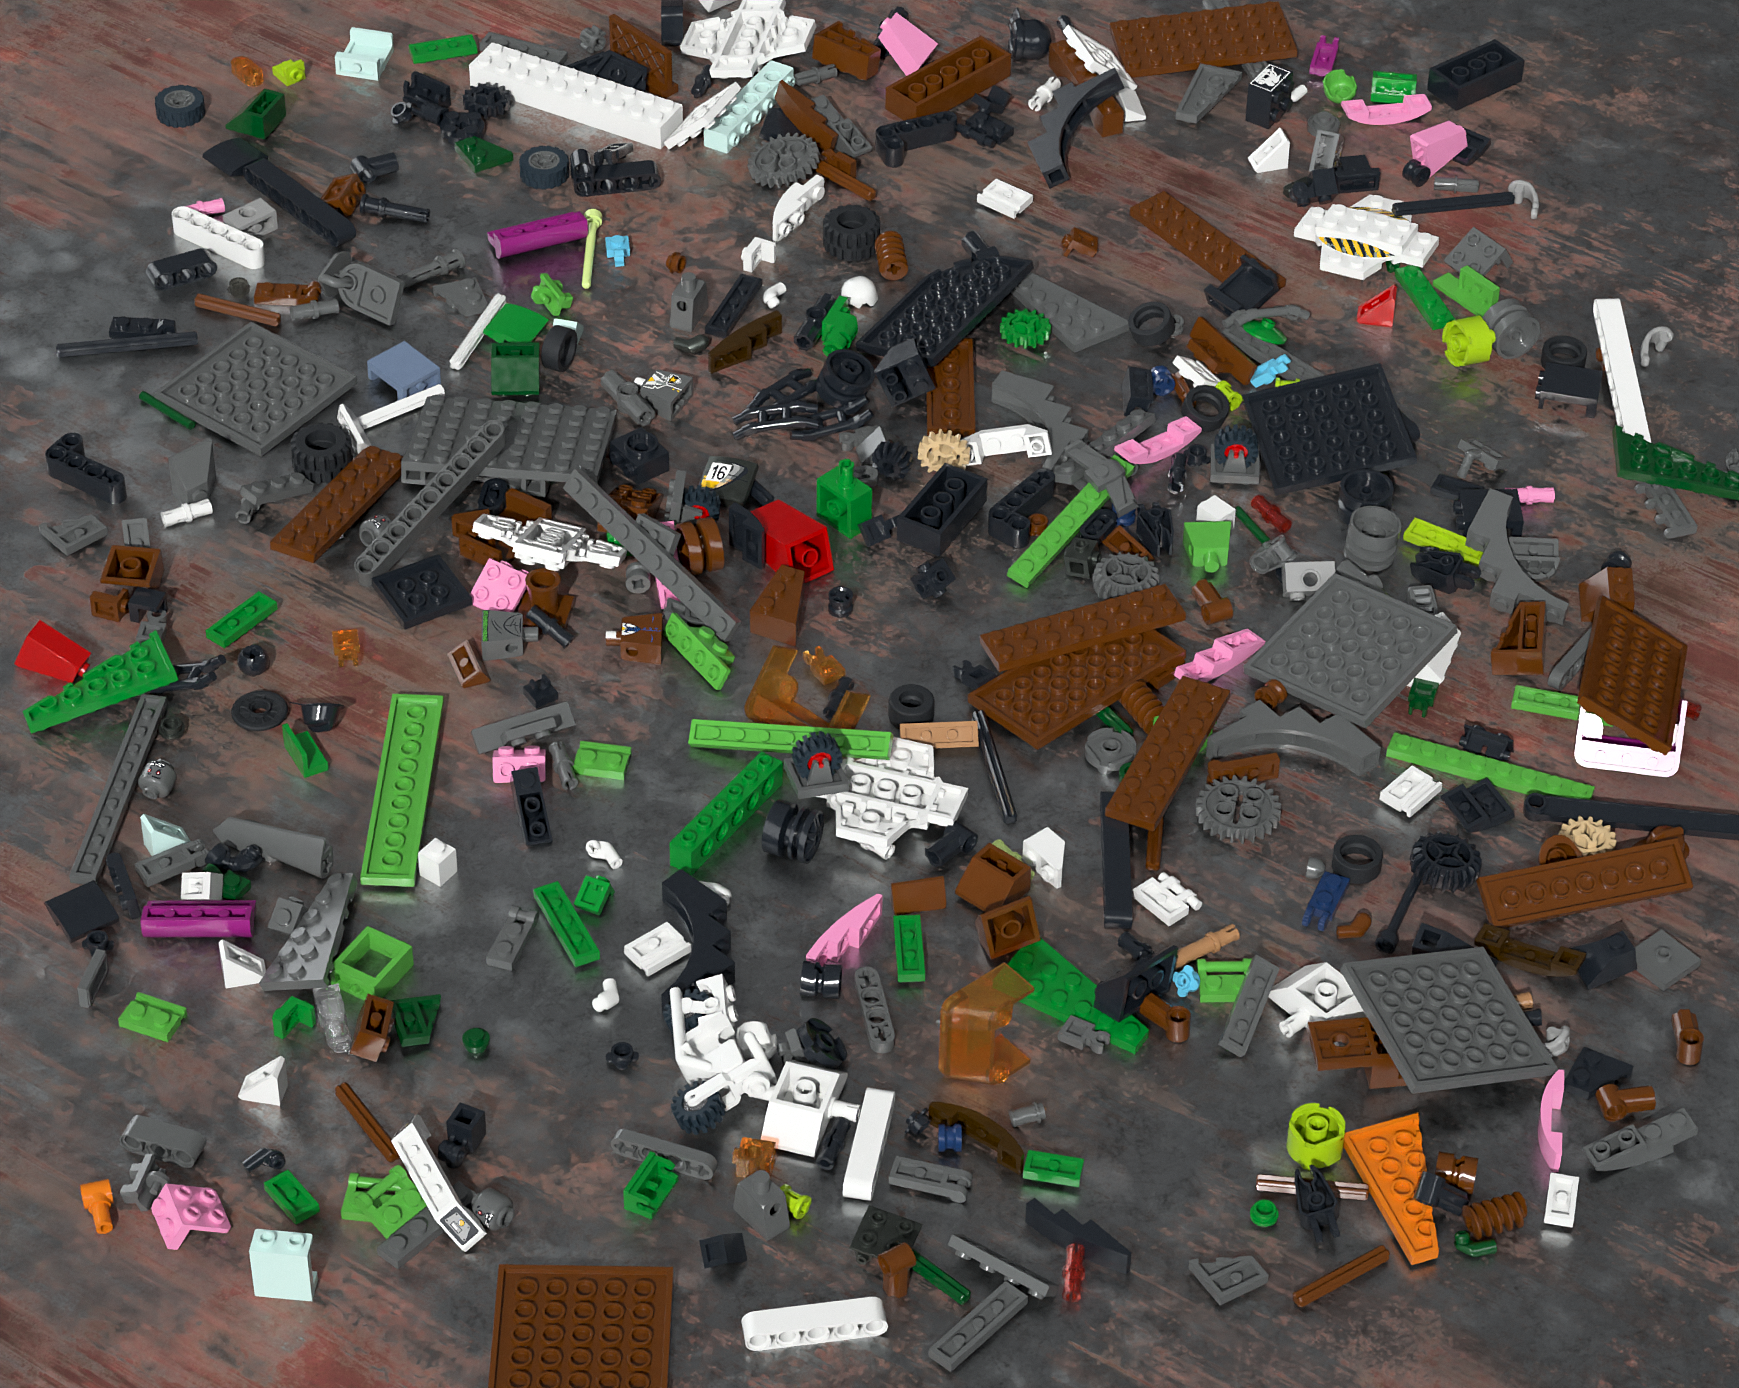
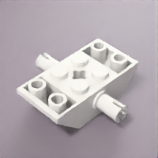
(1315, 995)
(803, 1106)

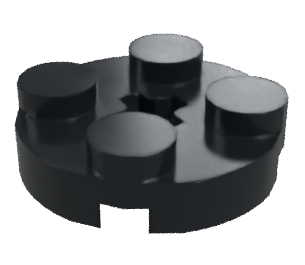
(461, 126)
(820, 1044)

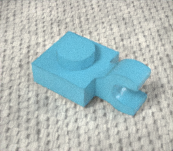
(617, 247)

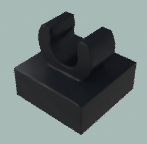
(540, 692)

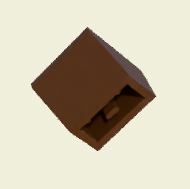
(994, 879)

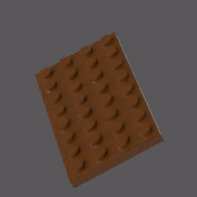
(1203, 37)
(1633, 675)
(1065, 690)

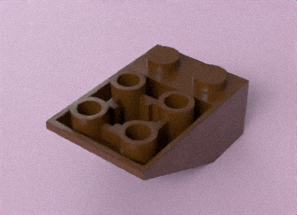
(635, 501)

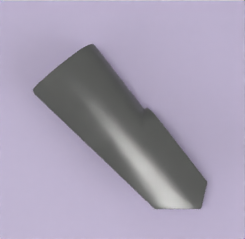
(291, 847)

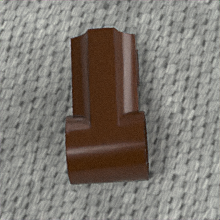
(1213, 606)
(1172, 1019)
(1687, 1037)
(1618, 1102)
(896, 1269)

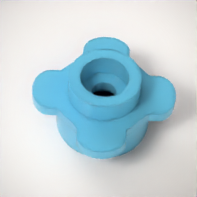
(1192, 980)

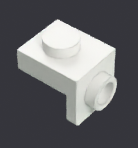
(756, 251)

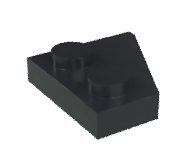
(1594, 1071)

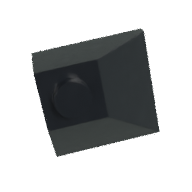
(1607, 957)

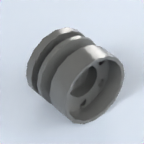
(1372, 538)

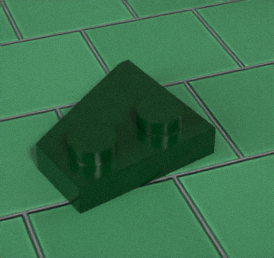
(482, 154)
(415, 1018)

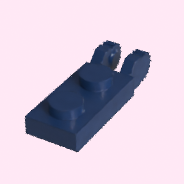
(1326, 899)

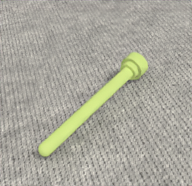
(594, 221)

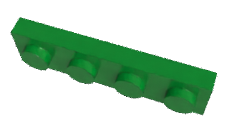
(1424, 296)
(566, 924)

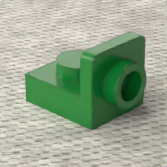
(593, 894)

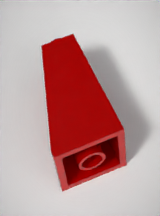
(794, 540)

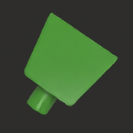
(1207, 543)

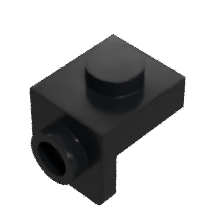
(994, 102)

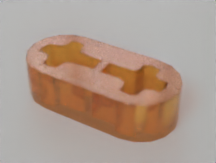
(247, 71)

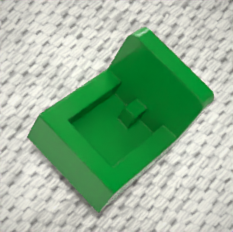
(291, 1014)

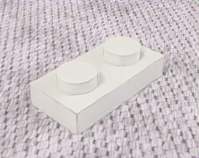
(1561, 1200)

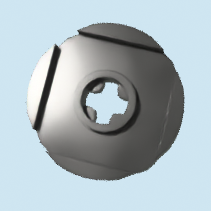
(1108, 761)

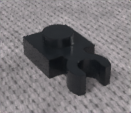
(973, 676)

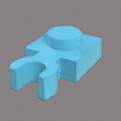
(1267, 371)

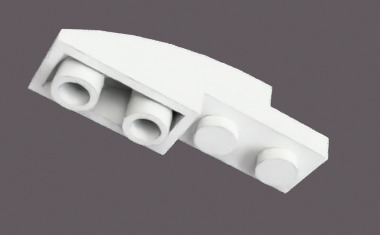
(793, 203)

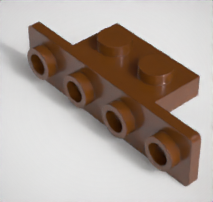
(1219, 352)

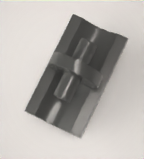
(147, 1182)

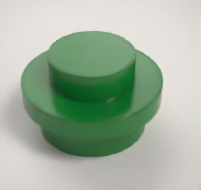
(1264, 1213)

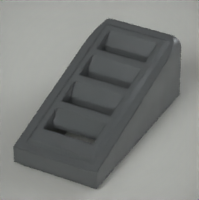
(1422, 598)

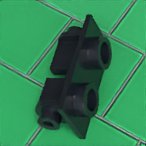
(1498, 745)

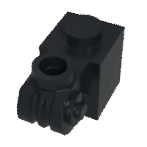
(1320, 188)
(464, 1133)

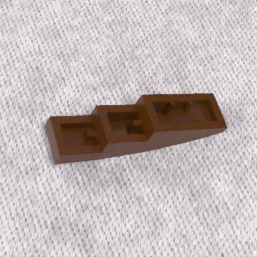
(802, 114)

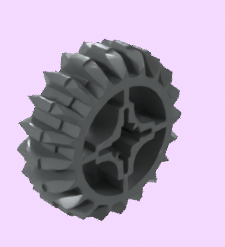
(1123, 575)

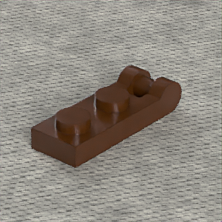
(286, 294)
(1259, 767)

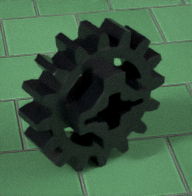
(487, 99)

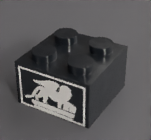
(1269, 96)

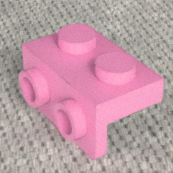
(508, 760)

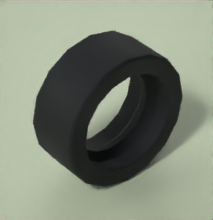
(1148, 311)
(1565, 345)
(559, 348)
(1212, 396)
(1359, 845)

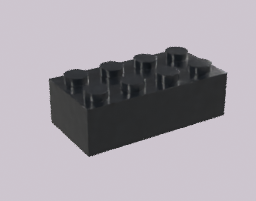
(1475, 74)
(942, 509)

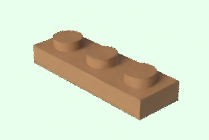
(942, 734)

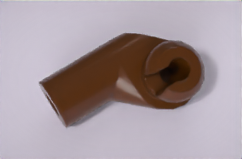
(1356, 929)

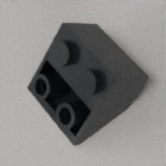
(904, 373)

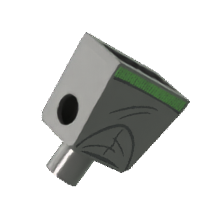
(504, 634)

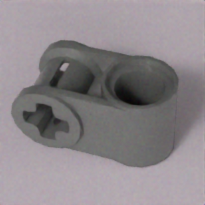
(1272, 555)

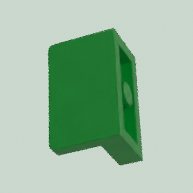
(304, 752)

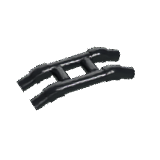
(790, 380)
(786, 421)
(842, 425)
(194, 680)

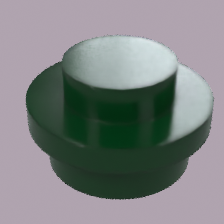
(476, 1040)

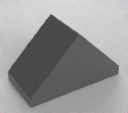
(867, 447)

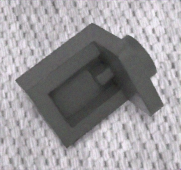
(287, 915)

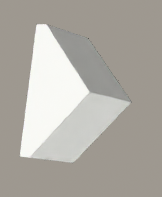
(1272, 153)
(202, 886)
(240, 966)
(266, 1083)

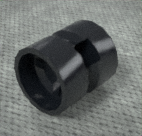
(821, 979)

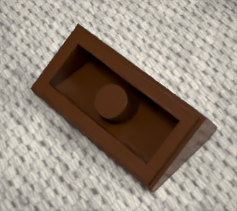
(1123, 542)
(468, 665)
(918, 895)

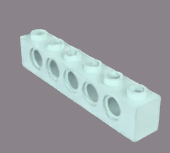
(748, 108)

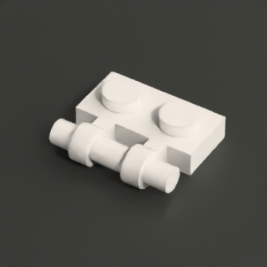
(1162, 902)

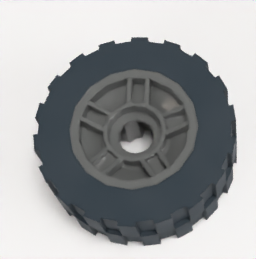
(180, 106)
(544, 167)

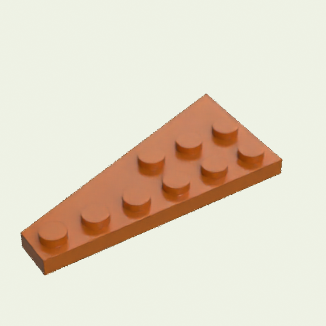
(1391, 1164)

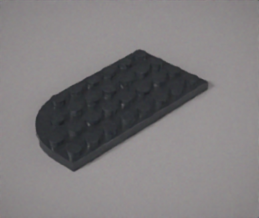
(945, 306)

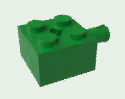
(843, 499)

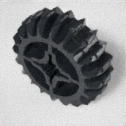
(1445, 861)

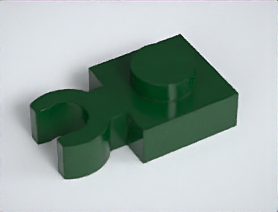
(1422, 695)

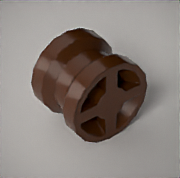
(1271, 693)

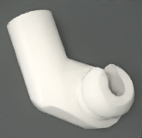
(604, 851)
(719, 889)
(608, 998)

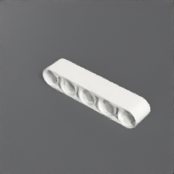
(218, 237)
(869, 1144)
(814, 1323)

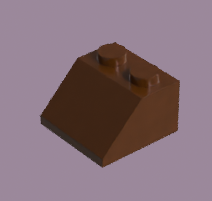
(133, 567)
(1610, 582)
(1008, 928)

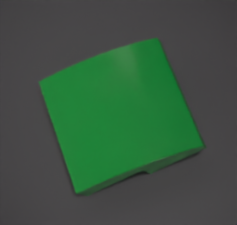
(1392, 86)
(515, 325)

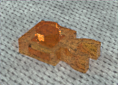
(346, 646)
(824, 668)

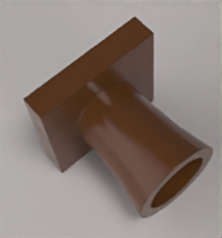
(543, 591)

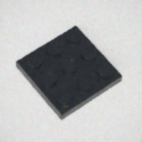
(421, 591)

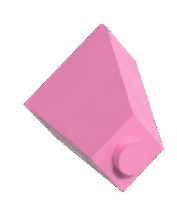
(906, 43)
(1438, 145)

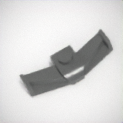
(1103, 475)

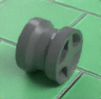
(637, 578)

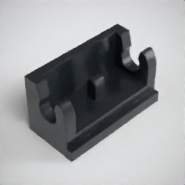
(427, 88)
(1137, 389)

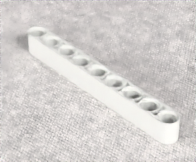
(1620, 367)

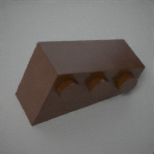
(846, 51)
(779, 607)
(1523, 643)

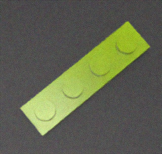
(1429, 535)

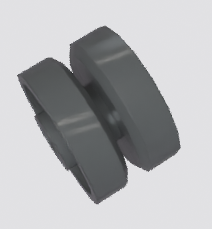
(1513, 327)

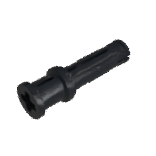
(383, 207)

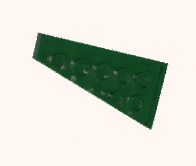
(1669, 467)

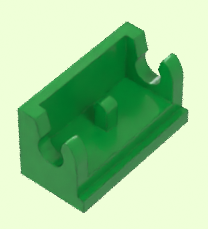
(650, 1186)

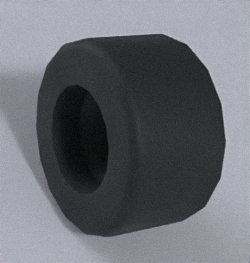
(911, 705)

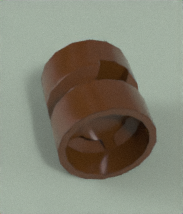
(1457, 1172)

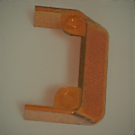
(774, 695)
(969, 1025)

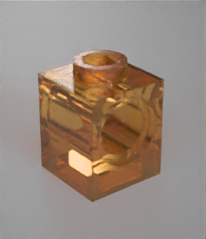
(754, 1156)

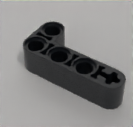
(671, 22)
(914, 133)
(611, 179)
(69, 465)
(1010, 515)

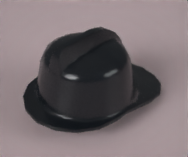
(320, 716)

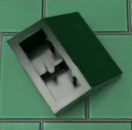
(259, 114)
(515, 368)

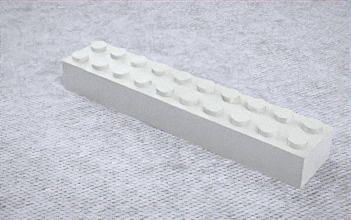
(578, 95)

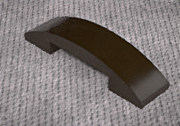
(1526, 956)
(981, 1129)

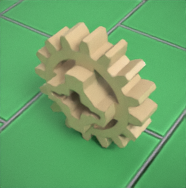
(944, 450)
(1589, 836)

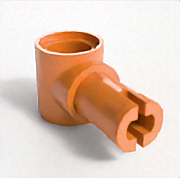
(98, 1200)

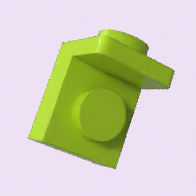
(290, 72)

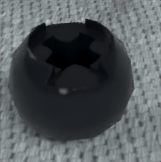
(253, 660)

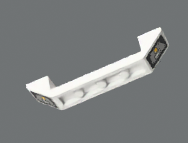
(434, 1185)

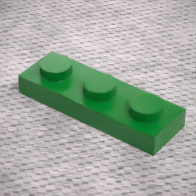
(442, 49)
(241, 619)
(909, 948)

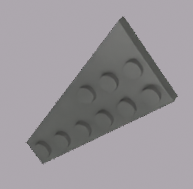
(1071, 317)
(315, 941)

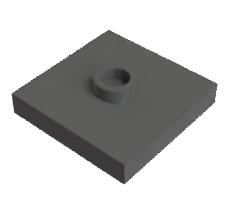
(1664, 960)

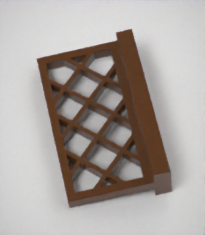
(657, 83)

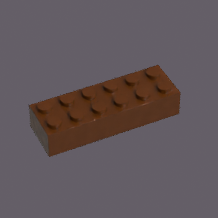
(949, 80)

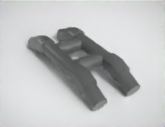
(1243, 316)

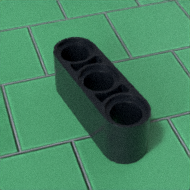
(181, 269)

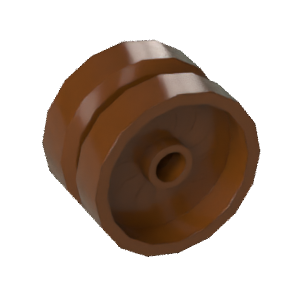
(700, 546)

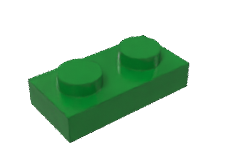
(1053, 1168)
(291, 1197)

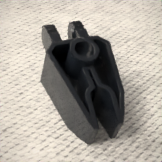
(1155, 528)
(1444, 571)
(1316, 1204)

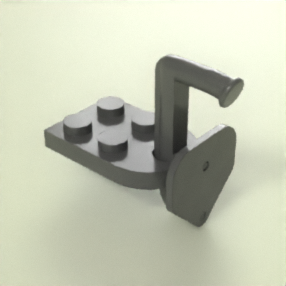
(372, 289)

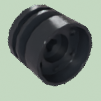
(792, 831)

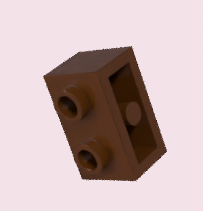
(372, 1028)

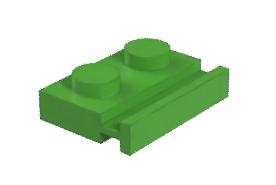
(602, 760)
(152, 1017)

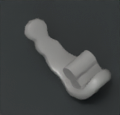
(1524, 189)
(1660, 336)
(1557, 1040)

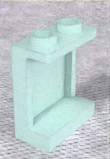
(365, 54)
(282, 1265)

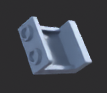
(404, 370)

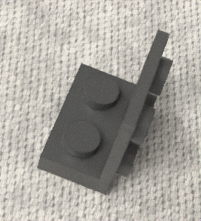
(1478, 253)

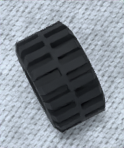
(851, 232)
(321, 451)

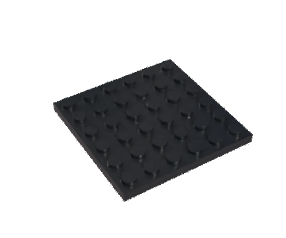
(1328, 427)

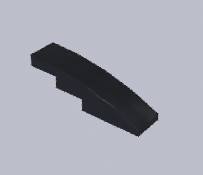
(1066, 1230)

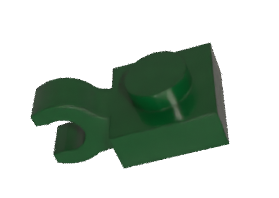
(233, 886)

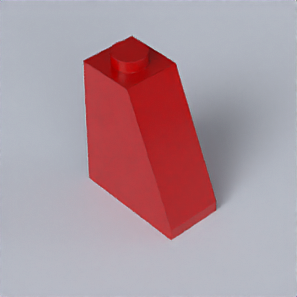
(52, 654)

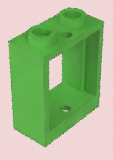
(379, 986)

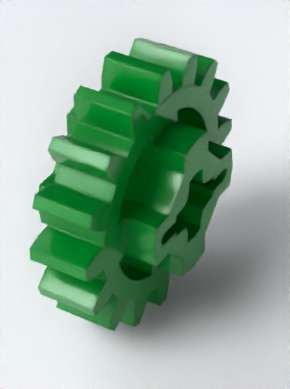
(1025, 328)

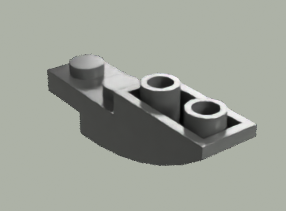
(849, 138)
(1641, 1145)

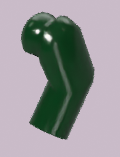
(1471, 1248)

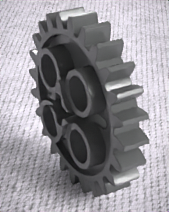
(783, 160)
(1257, 814)

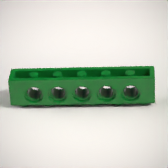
(726, 813)

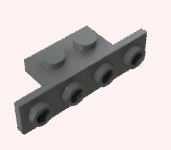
(519, 729)

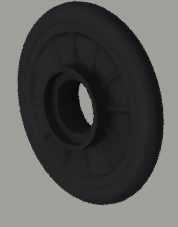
(275, 712)

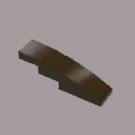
(740, 344)

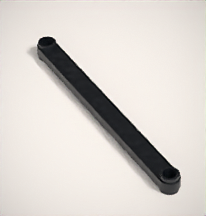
(1631, 816)

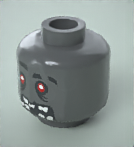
(373, 527)
(157, 779)
(493, 1209)

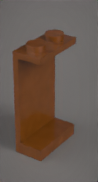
(518, 507)

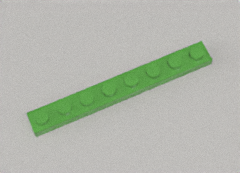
(1060, 532)
(783, 738)
(1480, 767)

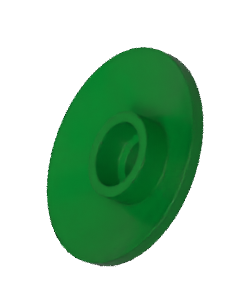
(1265, 331)

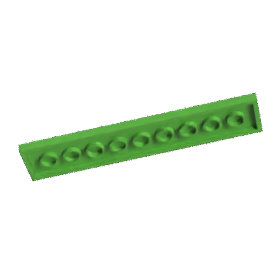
(402, 790)

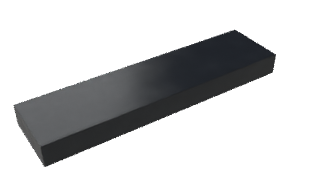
(733, 306)

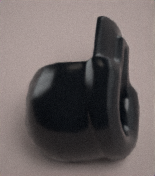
(1028, 38)

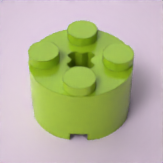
(1468, 341)
(1315, 1136)

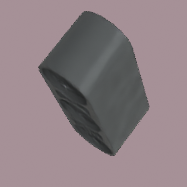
(164, 1140)

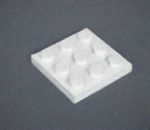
(1096, 56)
(703, 116)

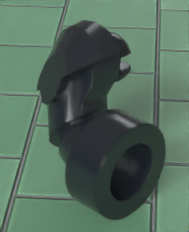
(245, 861)

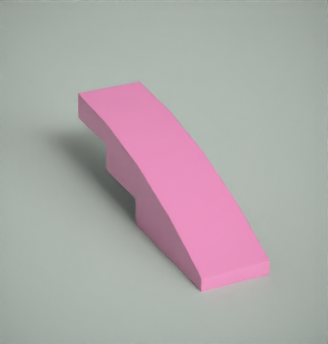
(1222, 657)
(847, 931)

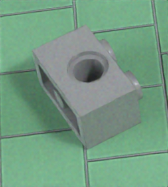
(253, 218)
(1295, 572)

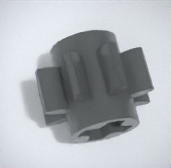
(592, 39)

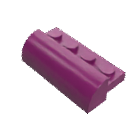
(538, 234)
(198, 919)

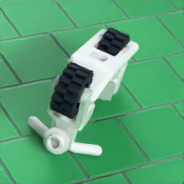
(710, 1056)

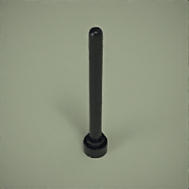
(1388, 939)

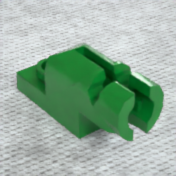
(838, 327)

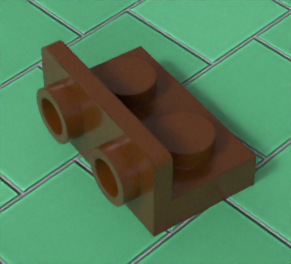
(344, 193)

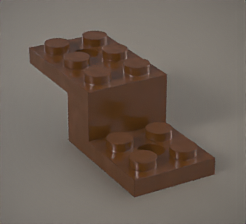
(1361, 1050)

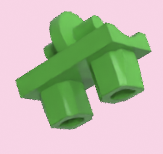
(551, 295)

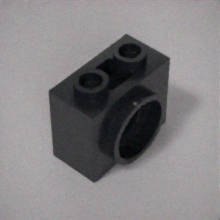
(639, 455)

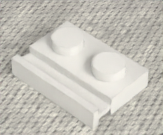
(1005, 198)
(1195, 371)
(1410, 791)
(657, 949)

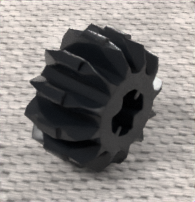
(892, 460)

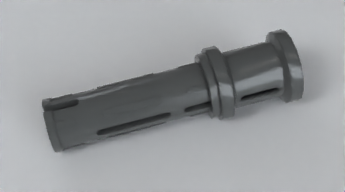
(442, 266)

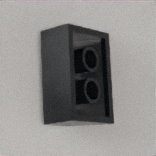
(1127, 989)

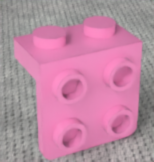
(499, 587)
(186, 1209)

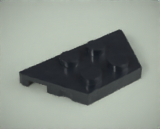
(617, 69)

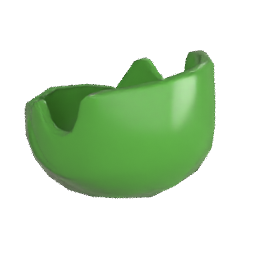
(1339, 86)

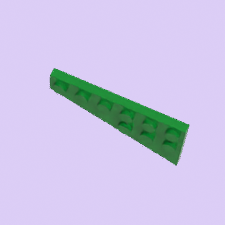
(112, 681)
(1066, 991)

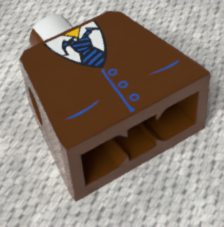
(639, 638)

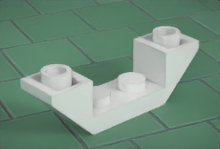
(1008, 440)

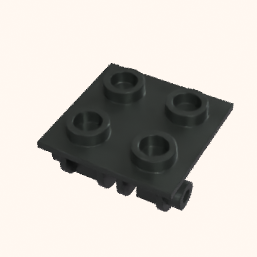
(881, 1232)

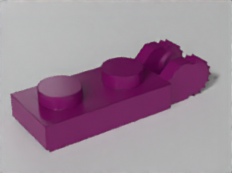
(1324, 57)

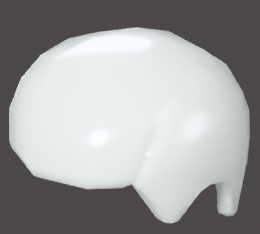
(860, 291)
(760, 1029)

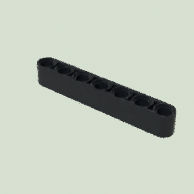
(299, 202)
(1115, 869)

